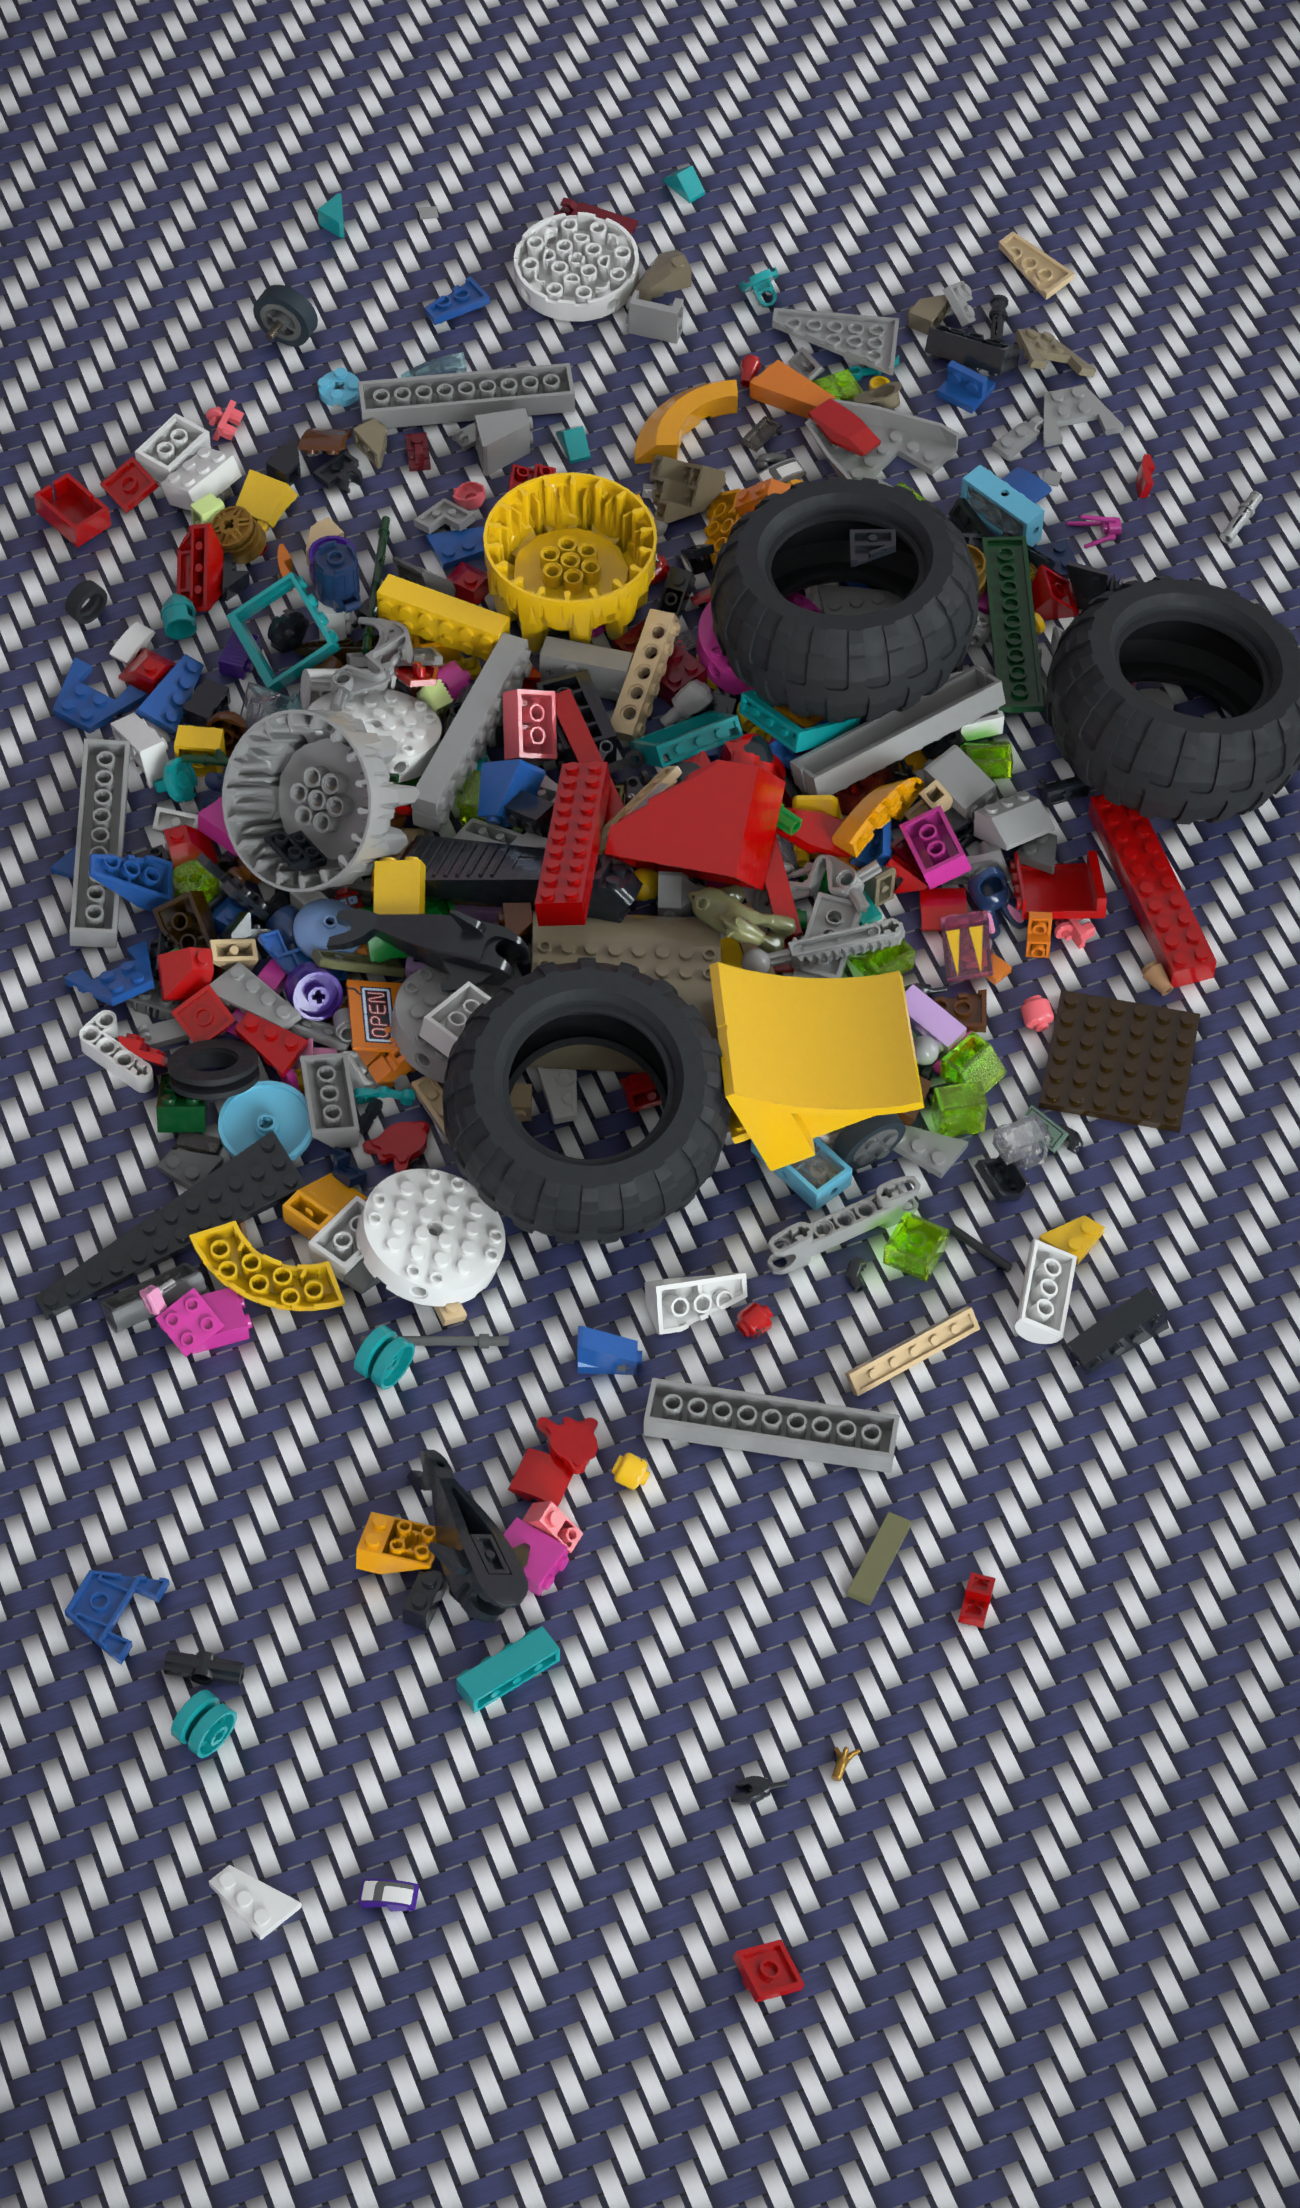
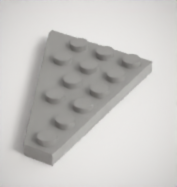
(856, 337)

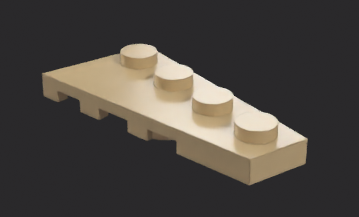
(1038, 267)

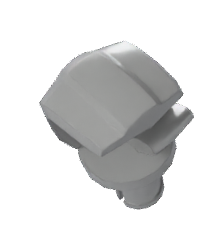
(688, 701)

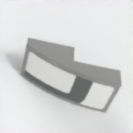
(783, 471)

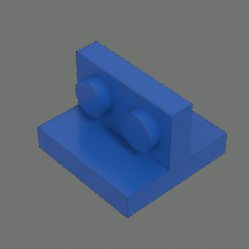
(964, 387)
(877, 849)

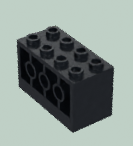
(591, 710)

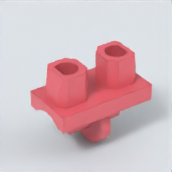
(230, 415)
(1074, 930)

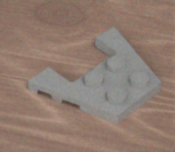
(1072, 407)

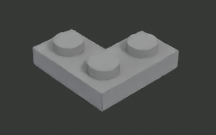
(958, 296)
(444, 513)

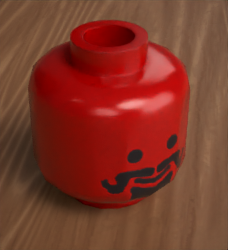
(754, 1320)

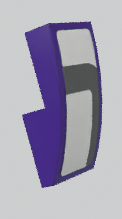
(388, 1893)

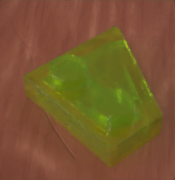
(840, 385)

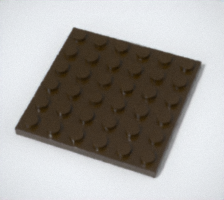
(1119, 1061)

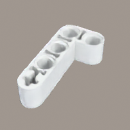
(99, 1037)

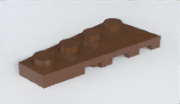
(967, 1009)

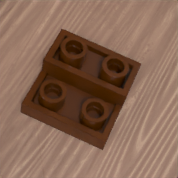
(324, 440)

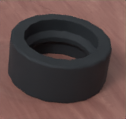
(78, 597)

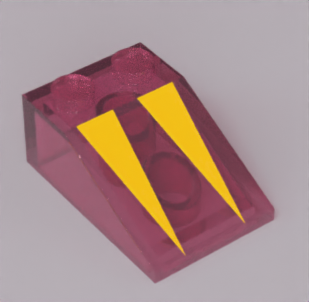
(967, 946)

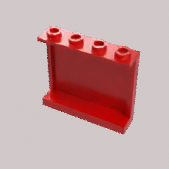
(1068, 893)

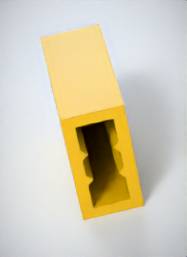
(399, 886)

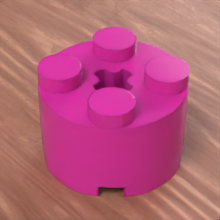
(453, 679)

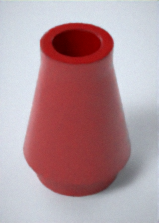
(749, 368)

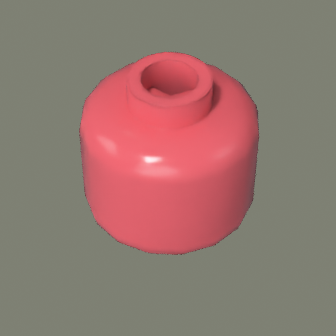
(1037, 1013)

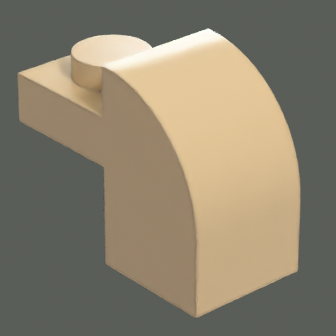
(931, 797)

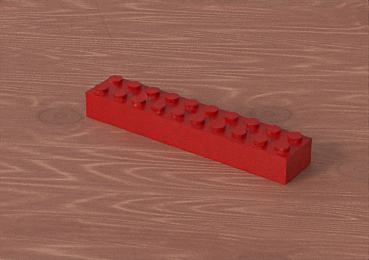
(573, 844)
(1153, 892)

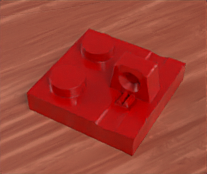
(129, 485)
(204, 1015)
(768, 1971)

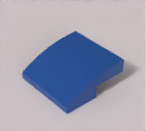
(1027, 484)

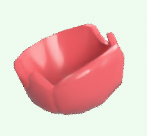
(469, 495)

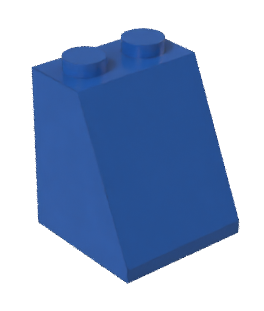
(501, 783)

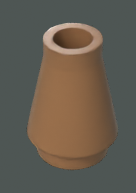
(1156, 976)

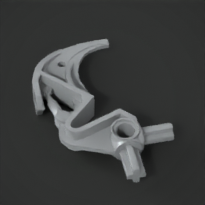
(380, 661)
(838, 876)

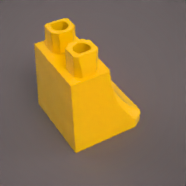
(265, 498)
(823, 803)

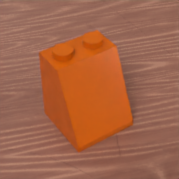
(750, 497)

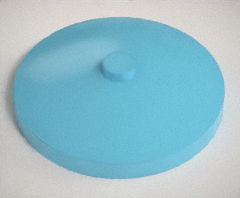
(263, 1109)

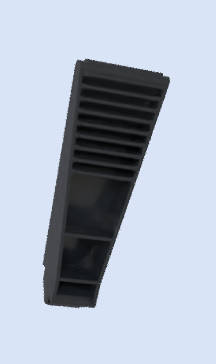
(511, 874)

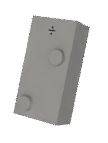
(605, 665)

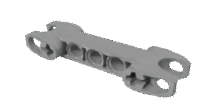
(804, 1239)

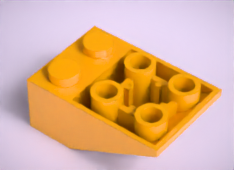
(317, 1204)
(394, 1545)

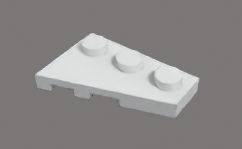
(253, 1901)

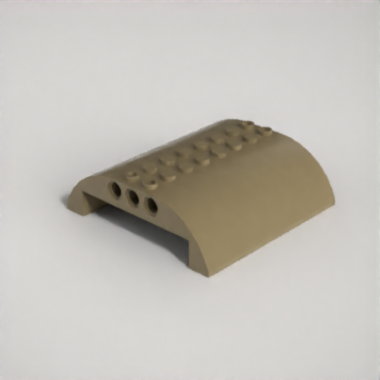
(660, 947)

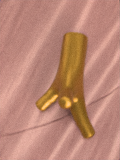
(842, 1761)

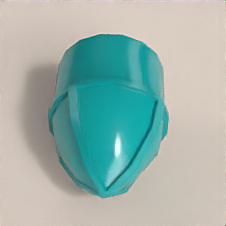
(178, 617)

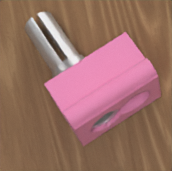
(153, 1297)

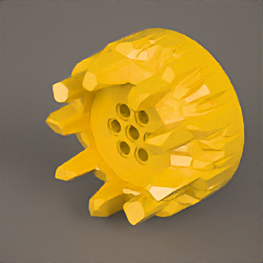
(569, 556)

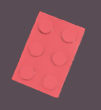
(529, 725)

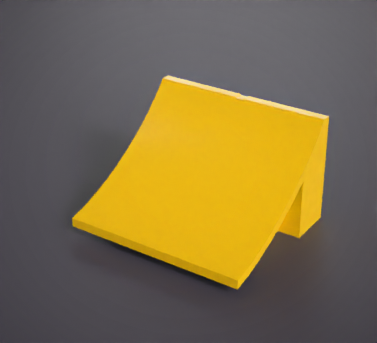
(811, 1056)

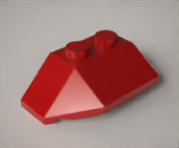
(200, 567)

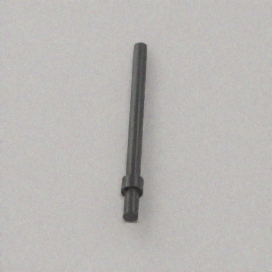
(482, 1340)

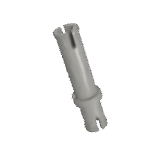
(1245, 511)

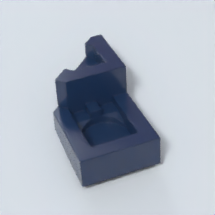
(345, 1171)

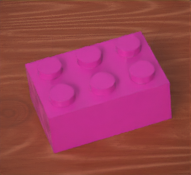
(935, 847)

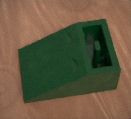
(178, 1112)

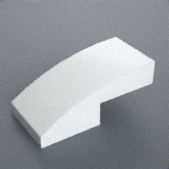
(131, 642)

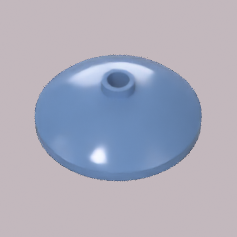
(311, 929)

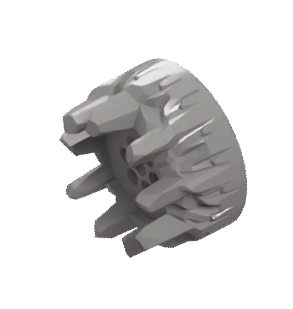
(309, 753)

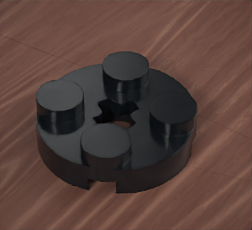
(292, 621)

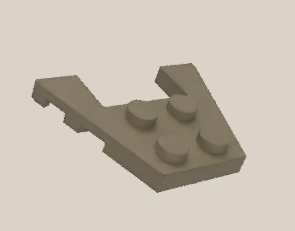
(1045, 347)

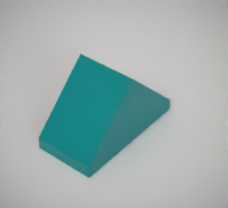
(685, 183)
(331, 216)
(574, 443)

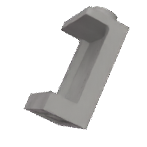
(655, 319)

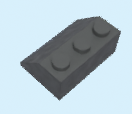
(423, 577)

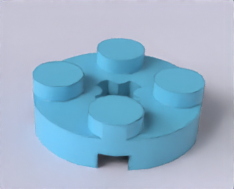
(338, 378)

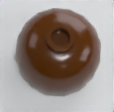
(232, 725)

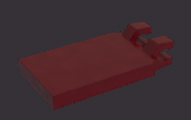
(569, 207)

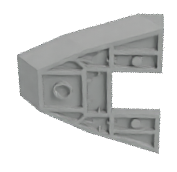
(902, 435)

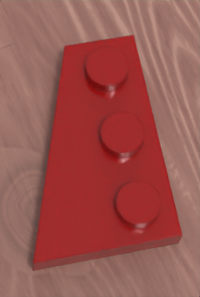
(275, 1044)

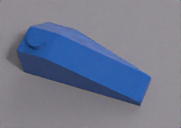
(141, 881)

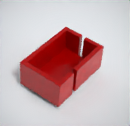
(74, 511)

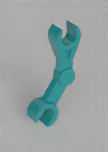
(858, 372)
(364, 1095)

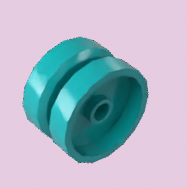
(384, 1357)
(203, 1723)

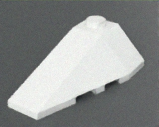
(685, 1300)

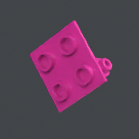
(189, 1322)

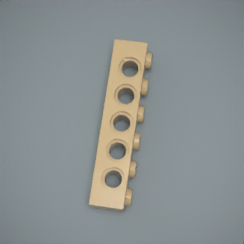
(657, 623)

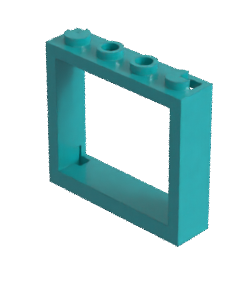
(261, 601)
(786, 731)
(687, 738)

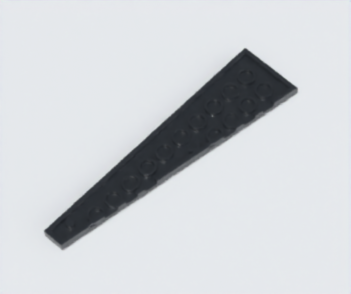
(235, 1191)

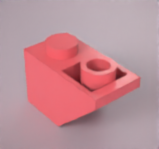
(554, 1523)

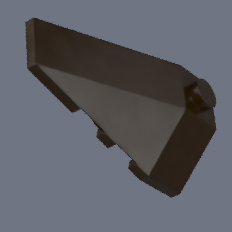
(346, 645)
(188, 923)

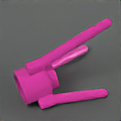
(1109, 525)

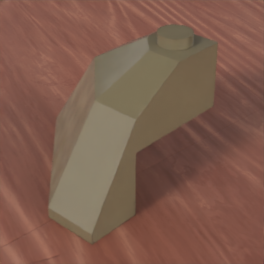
(665, 274)
(683, 487)

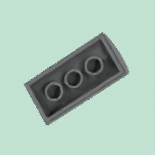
(128, 1308)

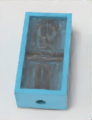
(1002, 506)
(817, 1177)

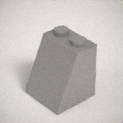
(502, 438)
(963, 780)

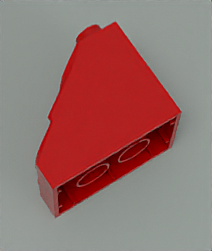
(708, 826)

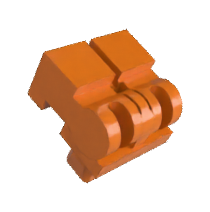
(386, 1066)

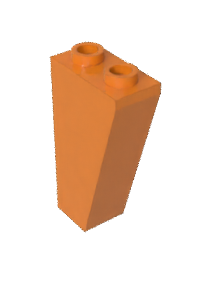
(787, 390)

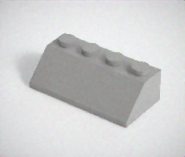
(330, 1099)

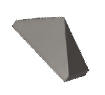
(806, 364)

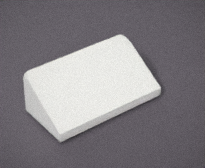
(169, 818)
(359, 1073)

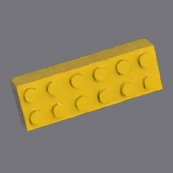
(441, 617)

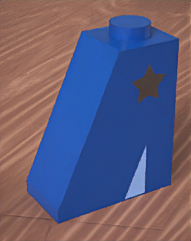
(606, 1353)

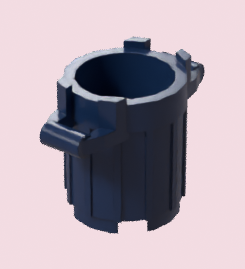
(337, 577)

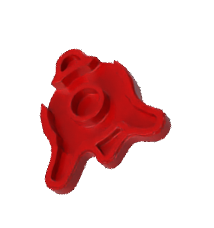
(399, 1144)
(571, 1441)

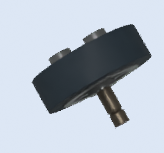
(285, 315)
(869, 1140)

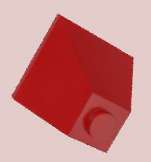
(469, 583)
(1053, 595)
(146, 670)
(186, 844)
(184, 972)

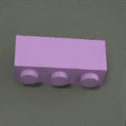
(932, 1020)

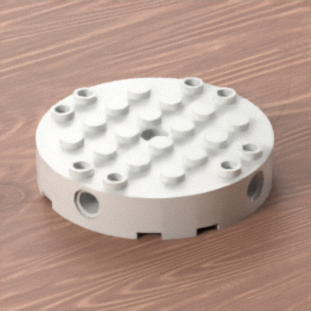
(576, 267)
(400, 717)
(430, 1237)

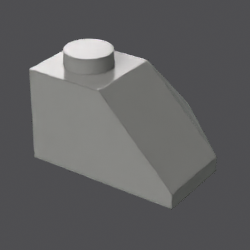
(673, 893)

